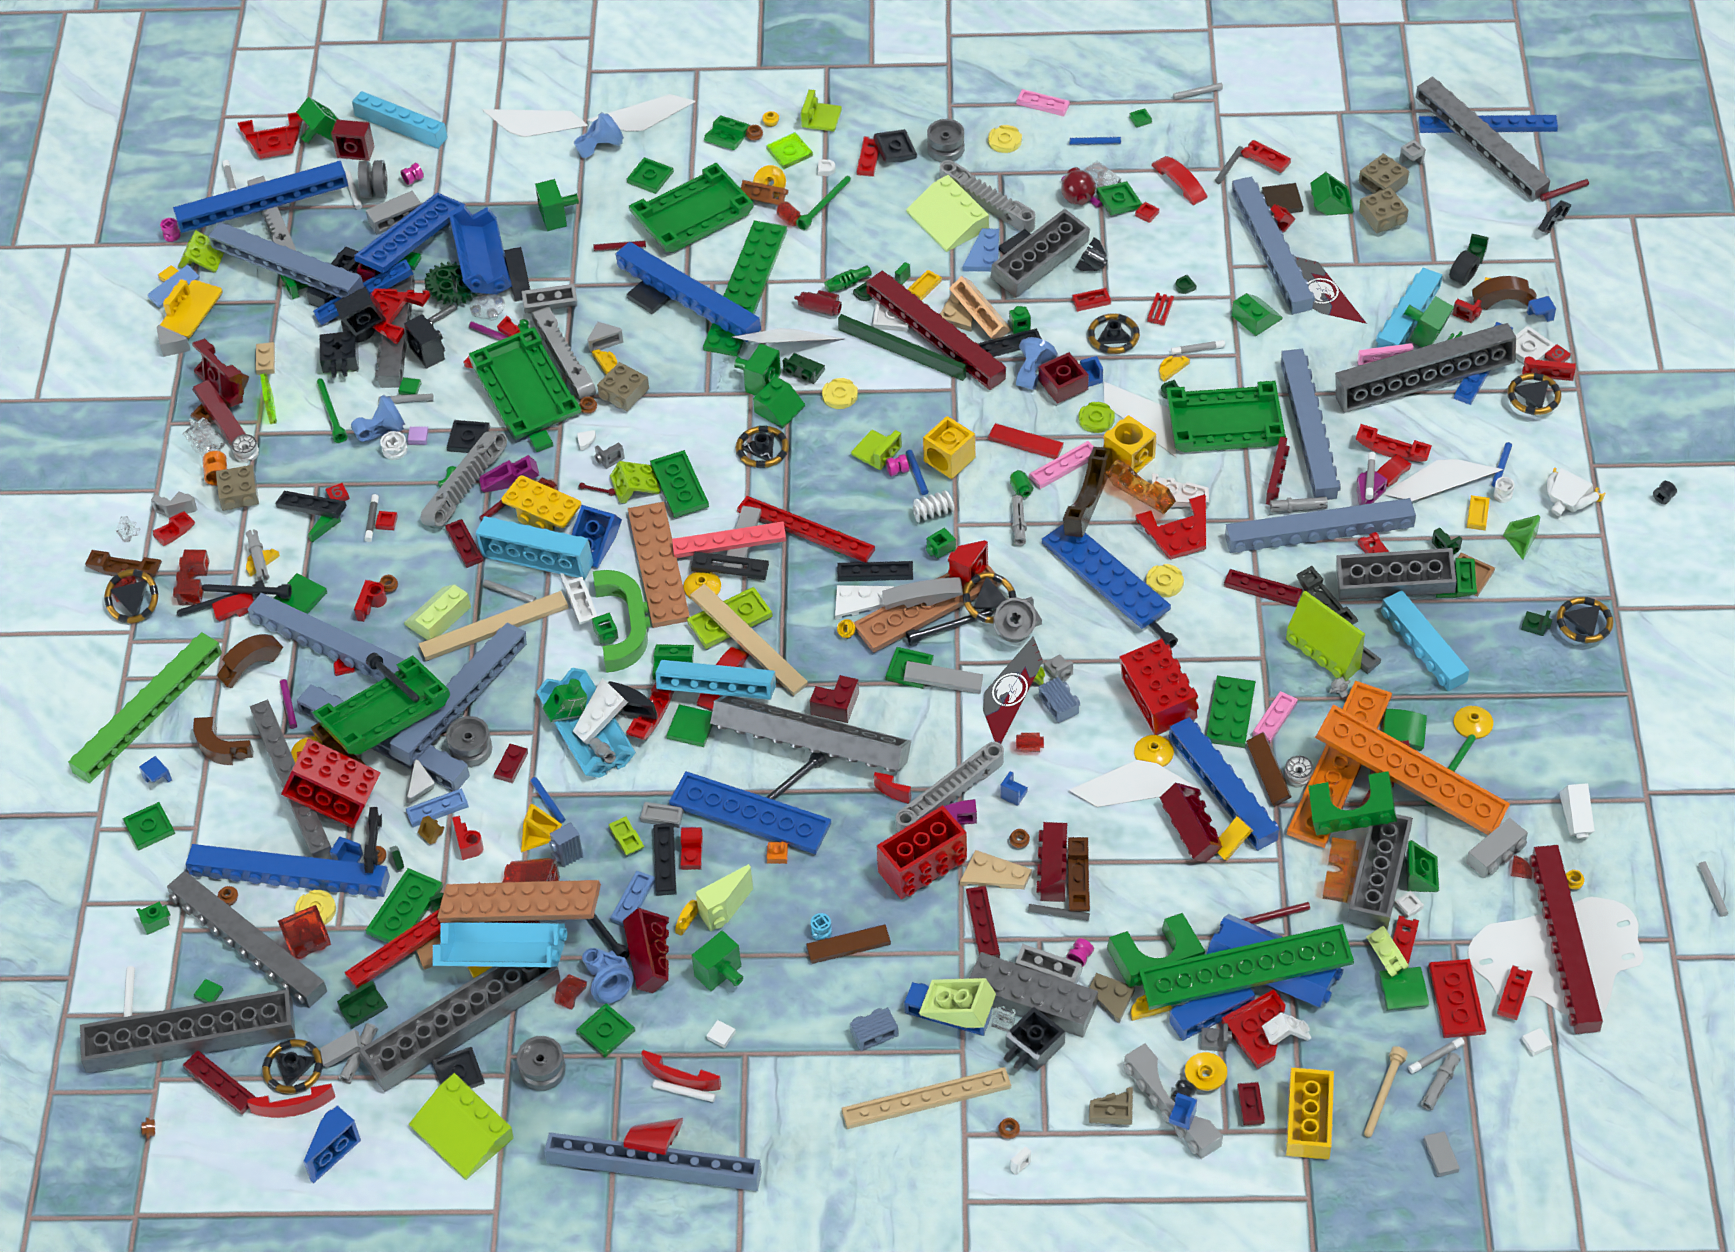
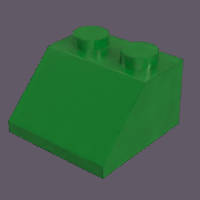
(1331, 195)
(1254, 313)
(778, 402)

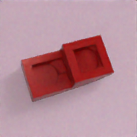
(1394, 468)
(177, 526)
(232, 605)
(886, 785)

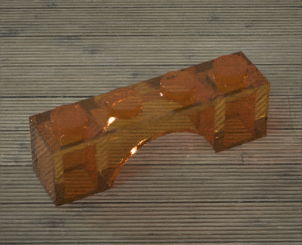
(1127, 480)

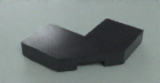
(1559, 211)

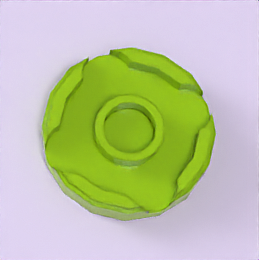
(1096, 417)

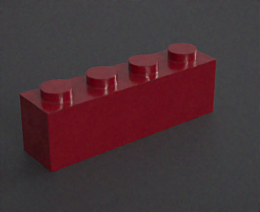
(1191, 821)
(1053, 861)
(647, 948)

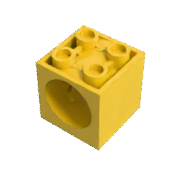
(1131, 443)
(949, 447)

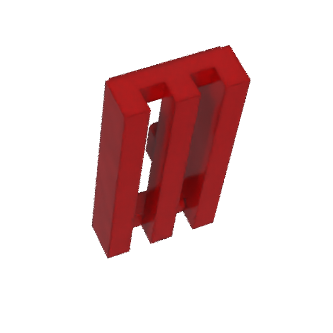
(1091, 299)
(1163, 299)

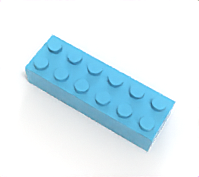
(534, 547)

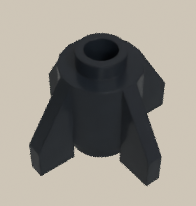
(1093, 257)

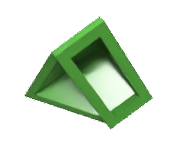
(1522, 534)

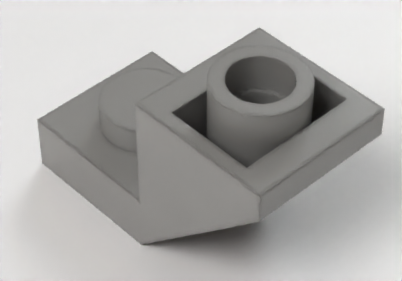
(178, 504)

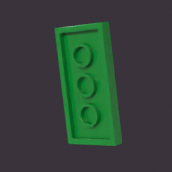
(679, 483)
(1231, 711)
(404, 906)

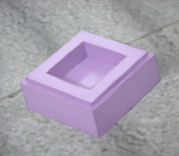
(418, 435)

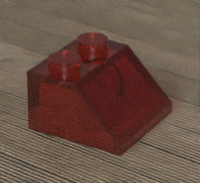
(304, 932)

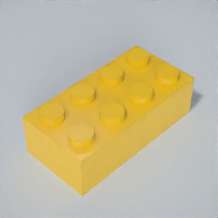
(1310, 1113)

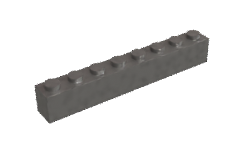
(393, 355)

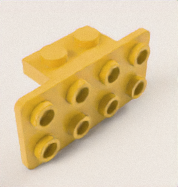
(189, 305)
(540, 504)

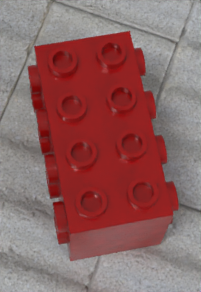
(1158, 686)
(330, 783)
(922, 852)

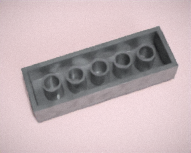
(1040, 253)
(1390, 572)
(1379, 873)
(1024, 988)

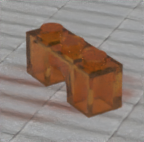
(1338, 884)

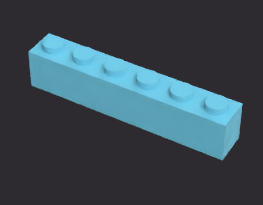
(399, 119)
(1418, 295)
(1425, 640)
(715, 679)

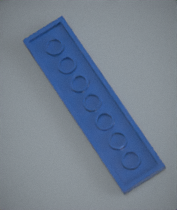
(408, 233)
(1108, 576)
(750, 812)

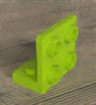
(819, 115)
(201, 252)
(876, 448)
(633, 477)

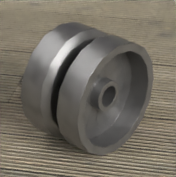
(945, 140)
(372, 179)
(1022, 611)
(469, 740)
(541, 1063)

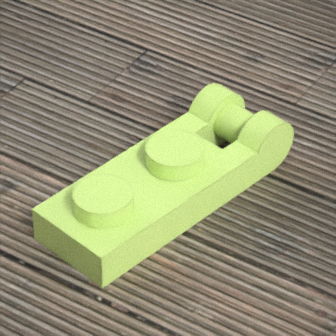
(1387, 951)

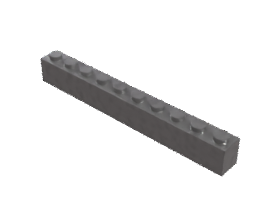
(1483, 138)
(283, 764)
(246, 939)

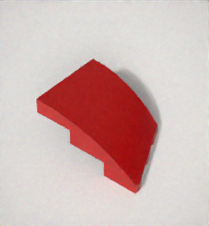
(653, 1136)

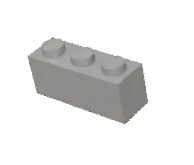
(392, 211)
(551, 297)
(1497, 848)
(1049, 963)

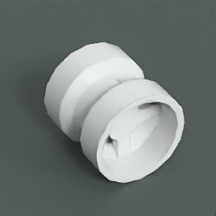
(1503, 489)

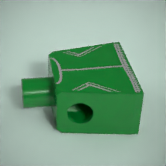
(566, 702)

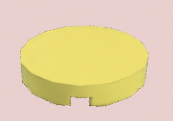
(1005, 139)
(839, 393)
(1165, 580)
(323, 901)

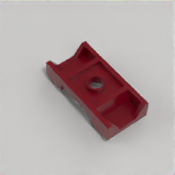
(225, 379)

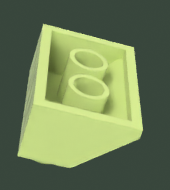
(439, 612)

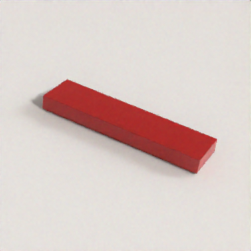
(1025, 441)

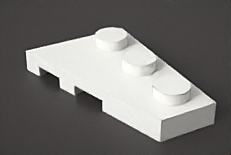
(1182, 491)
(858, 599)
(599, 711)

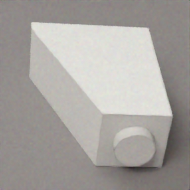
(1577, 810)

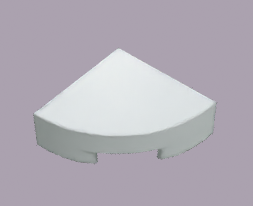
(586, 439)

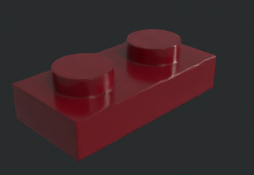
(511, 763)
(1251, 1103)

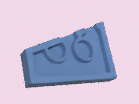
(984, 251)

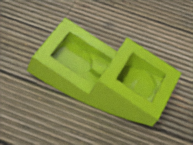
(625, 836)

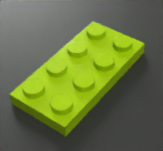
(746, 605)

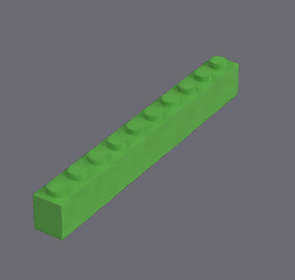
(145, 707)

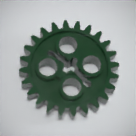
(440, 284)

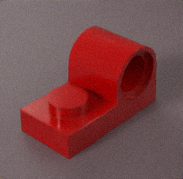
(371, 595)
(466, 838)
(691, 848)

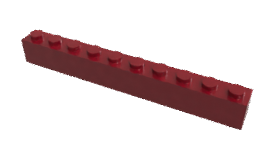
(936, 329)
(1566, 940)

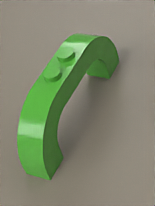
(633, 647)

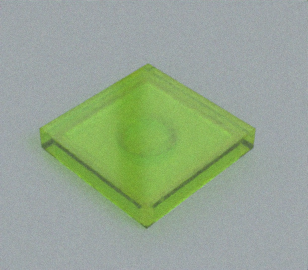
(789, 150)
(268, 398)

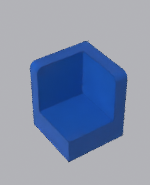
(1542, 306)
(1094, 370)
(154, 770)
(1011, 790)
(346, 850)
(1183, 1111)

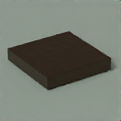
(1284, 196)

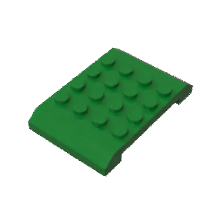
(693, 209)
(523, 383)
(1225, 417)
(383, 708)

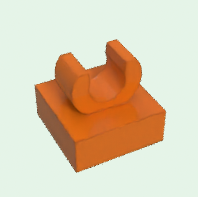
(777, 853)

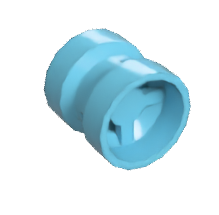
(821, 926)

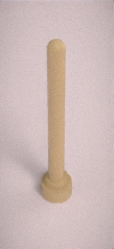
(1397, 1057)

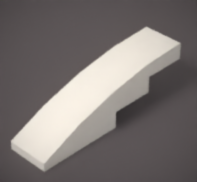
(579, 598)

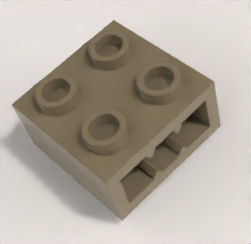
(1383, 174)
(1383, 210)
(623, 386)
(237, 487)

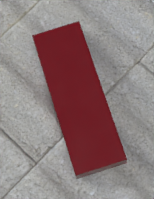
(464, 543)

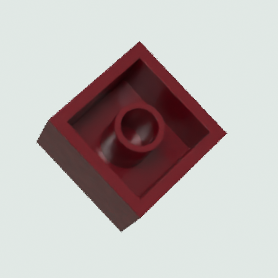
(353, 140)
(1063, 377)

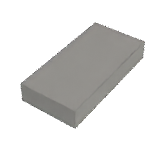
(661, 814)
(340, 1048)
(1441, 1154)

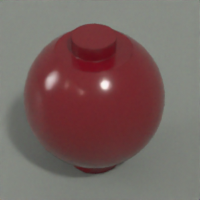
(1078, 186)

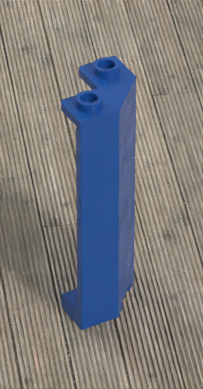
(480, 250)
(1309, 988)

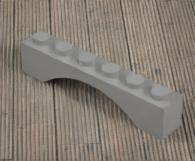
(1142, 1065)

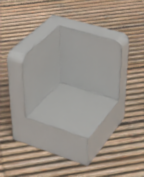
(1412, 151)

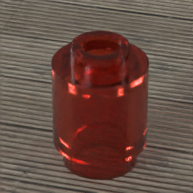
(788, 213)
(1029, 742)

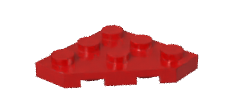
(1248, 1030)

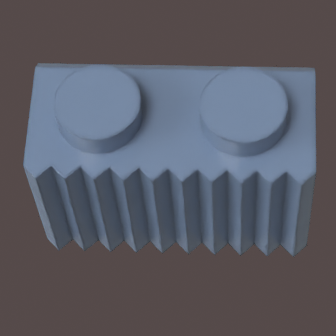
(1059, 700)
(566, 845)
(873, 1028)

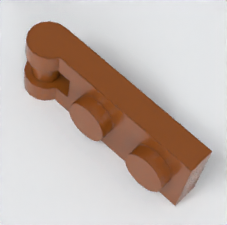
(763, 192)

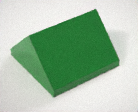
(1421, 869)

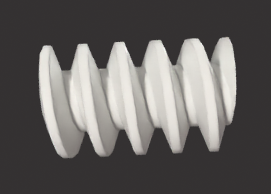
(932, 504)

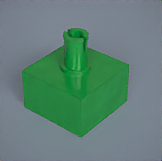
(318, 118)
(552, 204)
(1429, 322)
(760, 368)
(717, 962)

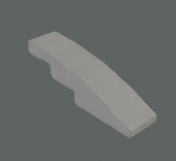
(922, 591)

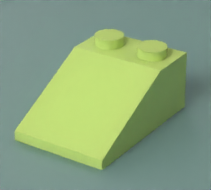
(723, 898)
(959, 1001)

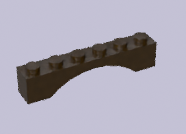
(1080, 513)

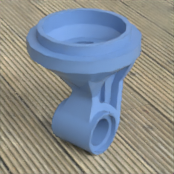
(601, 131)
(1036, 353)
(384, 420)
(612, 975)

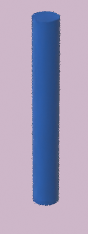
(1095, 140)
(1502, 462)
(917, 473)
(548, 800)

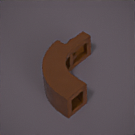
(1503, 288)
(246, 653)
(216, 749)

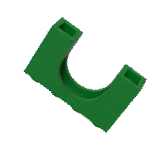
(1376, 811)
(1131, 959)

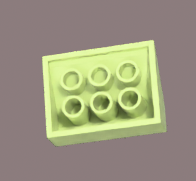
(948, 214)

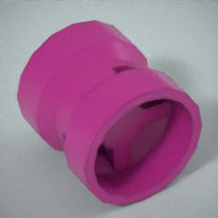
(412, 173)
(170, 229)
(897, 465)
(1081, 951)

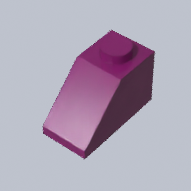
(1380, 485)

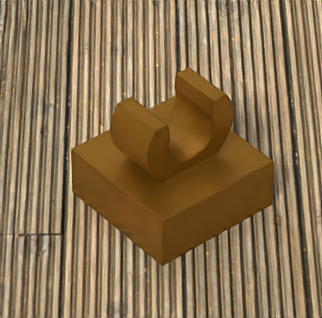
(430, 829)

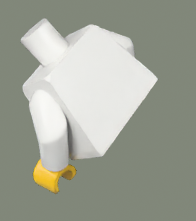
(1570, 492)

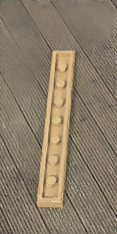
(488, 627)
(748, 639)
(926, 1098)

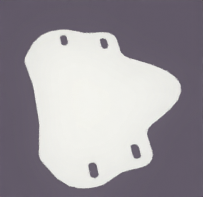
(1529, 947)

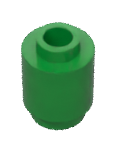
(1021, 483)

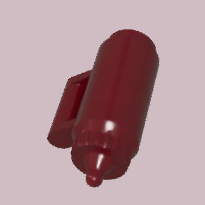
(820, 302)

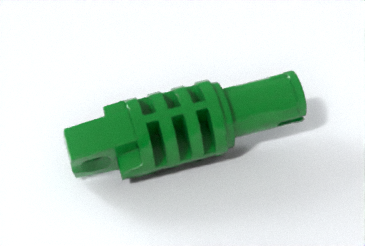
(847, 278)

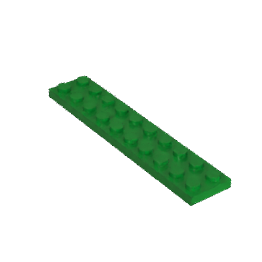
(748, 281)
(1246, 966)

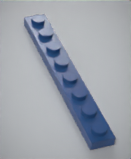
(1498, 123)

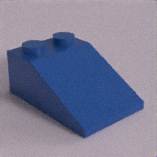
(599, 529)
(331, 1142)

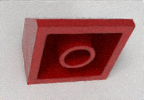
(968, 561)

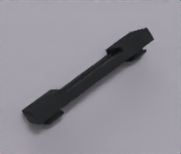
(703, 563)
(370, 853)

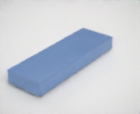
(159, 294)
(437, 807)
(632, 897)

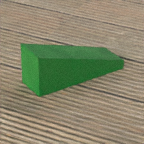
(322, 526)

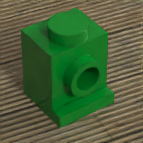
(1019, 315)
(940, 543)
(607, 632)
(154, 917)

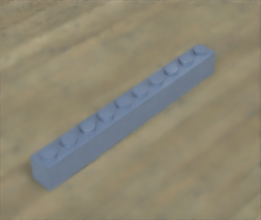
(1272, 245)
(284, 261)
(1309, 424)
(1320, 525)
(319, 635)
(463, 689)
(439, 765)
(675, 1165)

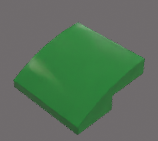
(727, 132)
(1465, 579)
(671, 652)
(1405, 726)
(1404, 989)

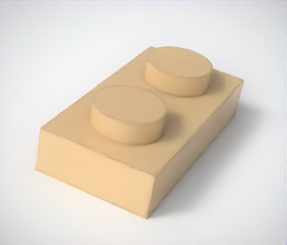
(265, 358)

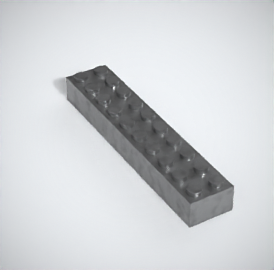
(1425, 367)
(811, 732)
(453, 1021)
(187, 1030)

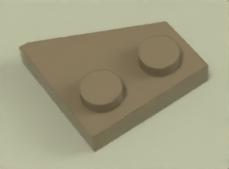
(1112, 995)
(1112, 1108)

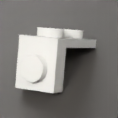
(1284, 1025)

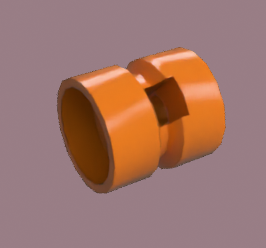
(213, 462)

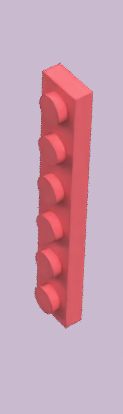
(729, 539)

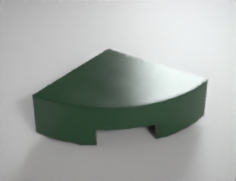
(397, 857)

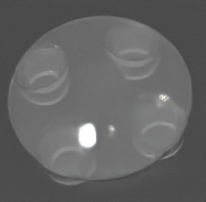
(487, 306)

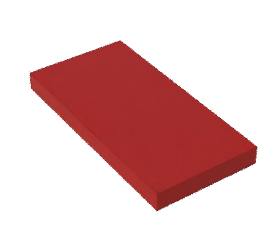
(1457, 998)

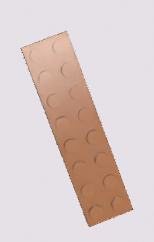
(658, 565)
(890, 625)
(519, 901)

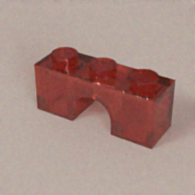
(192, 564)

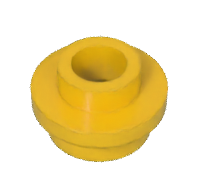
(770, 118)
(842, 628)
(1575, 875)

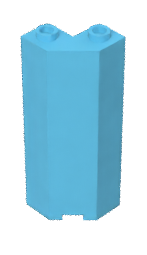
(610, 734)
(500, 944)

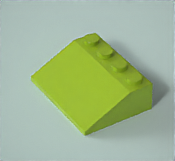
(1326, 637)
(461, 1127)

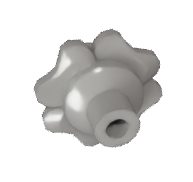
(1339, 686)

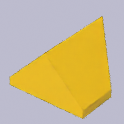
(537, 828)

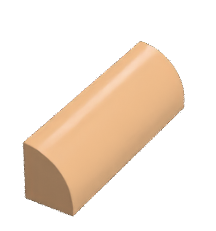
(980, 308)

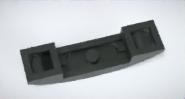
(1313, 583)

